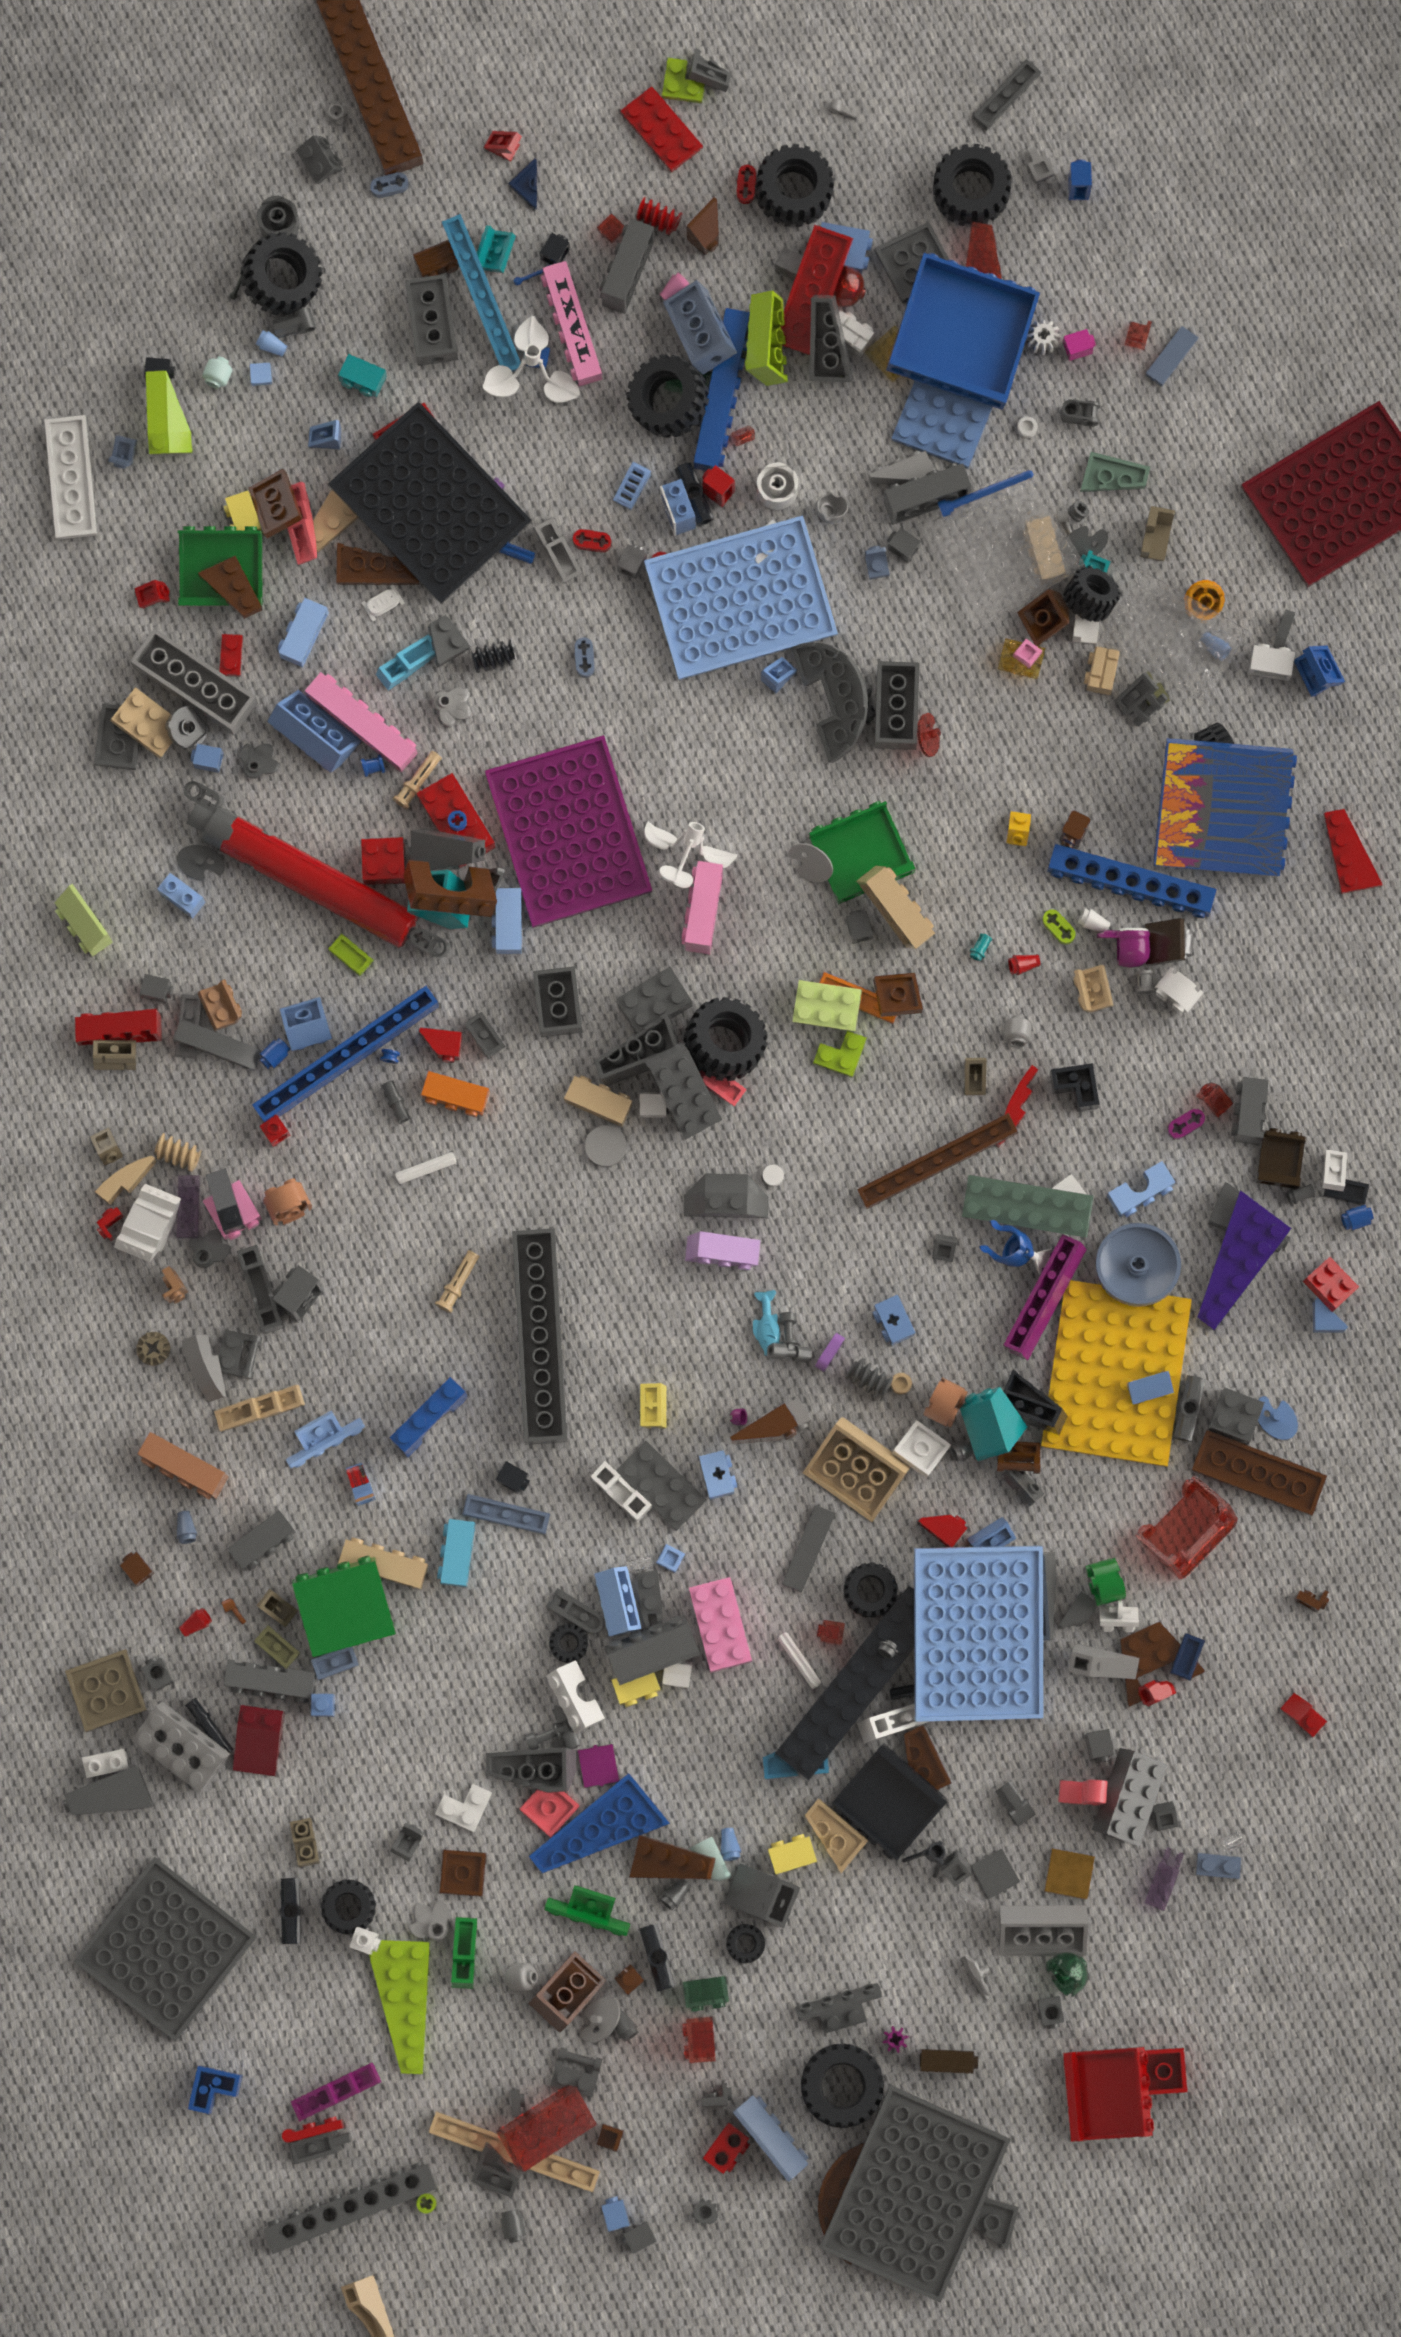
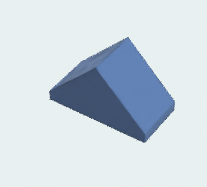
(325, 435)
(777, 674)
(1326, 1321)

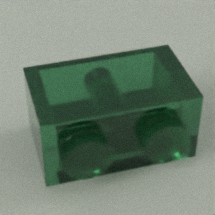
(706, 1992)

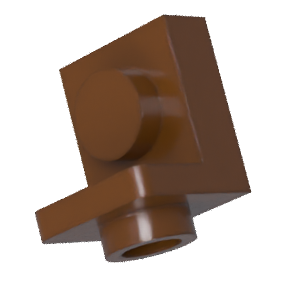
(1308, 1600)

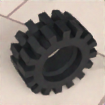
(559, 1633)
(736, 1933)

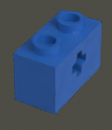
(1079, 180)

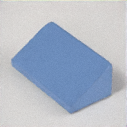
(1150, 1387)
(994, 1535)

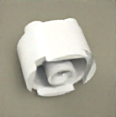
(775, 497)
(1178, 990)

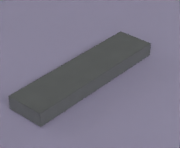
(1006, 94)
(808, 1548)

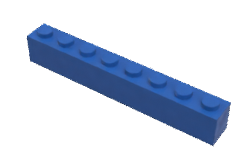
(721, 395)

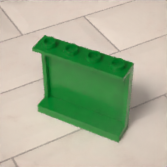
(209, 547)
(858, 845)
(343, 1606)

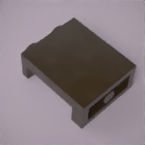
(1281, 1158)

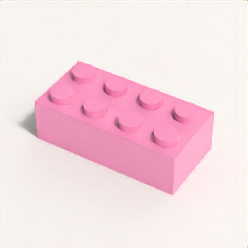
(703, 909)
(720, 1625)

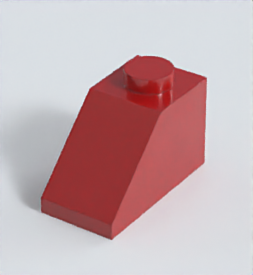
(443, 1043)
(944, 1528)

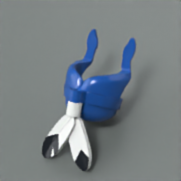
(1017, 1249)

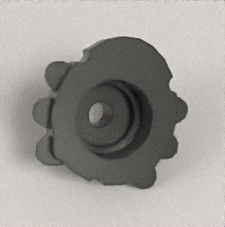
(711, 2214)

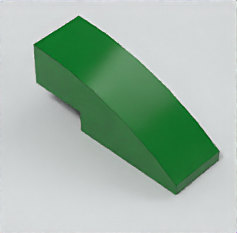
(464, 1953)

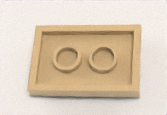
(144, 722)

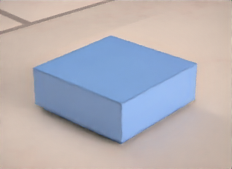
(260, 374)
(670, 1558)

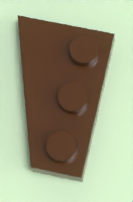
(232, 584)
(924, 1757)

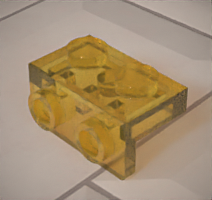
(1012, 665)

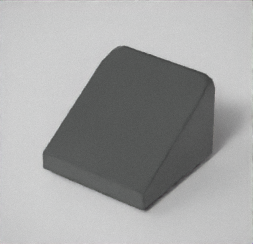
(944, 1248)
(1165, 1816)

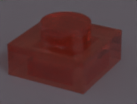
(611, 228)

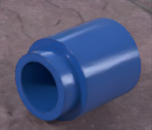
(274, 1053)
(1357, 1217)

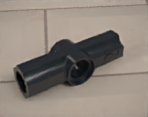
(699, 504)
(290, 1925)
(661, 1972)

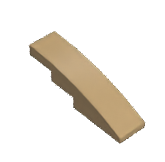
(259, 1408)

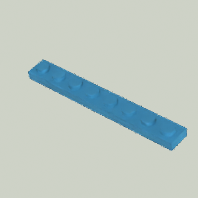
(481, 292)

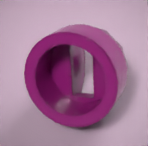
(739, 1417)

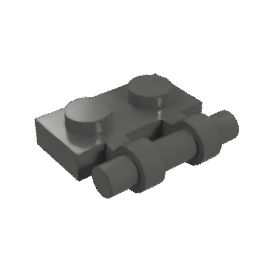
(1136, 694)

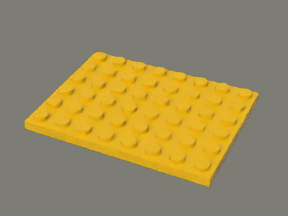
(1096, 1355)

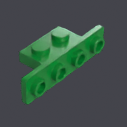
(589, 1908)

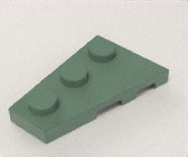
(1111, 473)

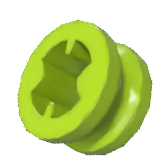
(427, 2196)

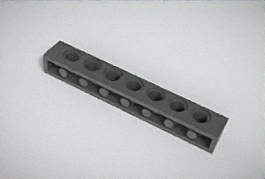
(280, 2242)

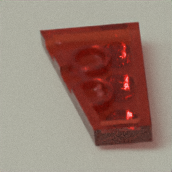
(982, 249)

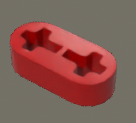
(741, 184)
(593, 536)

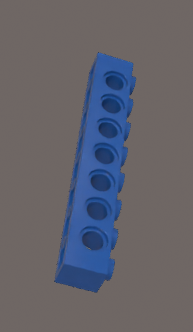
(1204, 894)

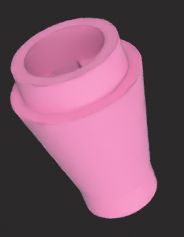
(674, 285)

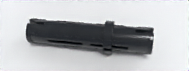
(209, 1727)

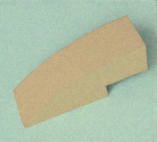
(125, 1178)

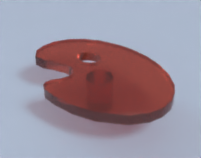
(927, 736)

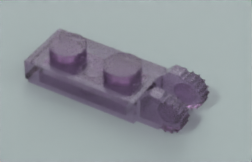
(1163, 1881)

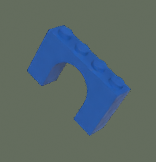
(410, 1433)

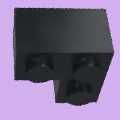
(1079, 1080)

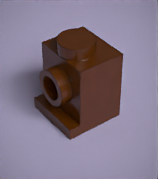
(629, 1979)

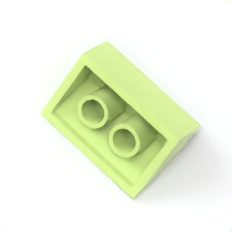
(82, 921)

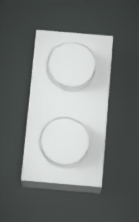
(1334, 1170)

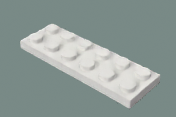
(70, 477)

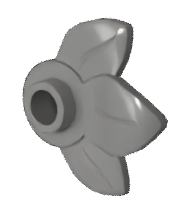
(455, 708)
(428, 1919)

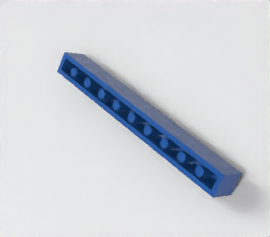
(346, 1054)

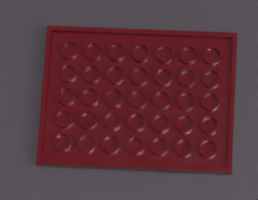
(1334, 494)

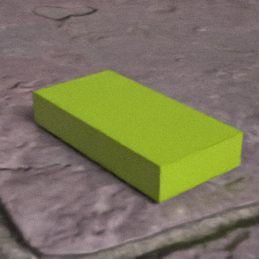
(350, 954)

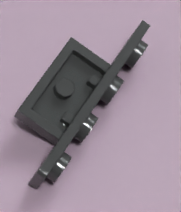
(841, 2009)

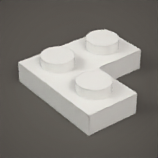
(467, 1813)

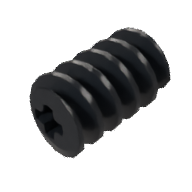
(493, 656)

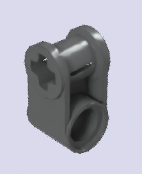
(1082, 412)

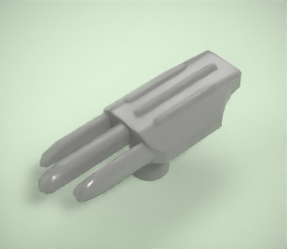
(976, 1975)

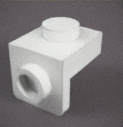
(365, 1941)

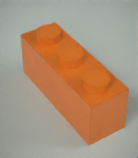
(455, 1094)

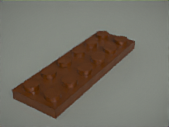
(1259, 1473)

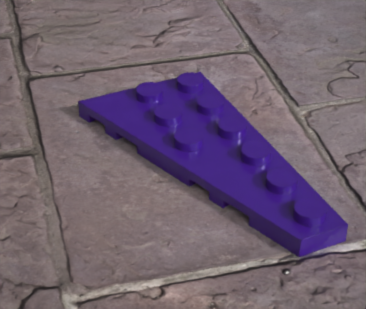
(1245, 1249)

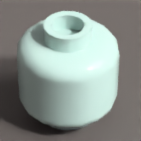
(217, 372)

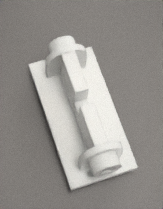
(105, 1763)

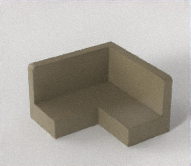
(1157, 533)

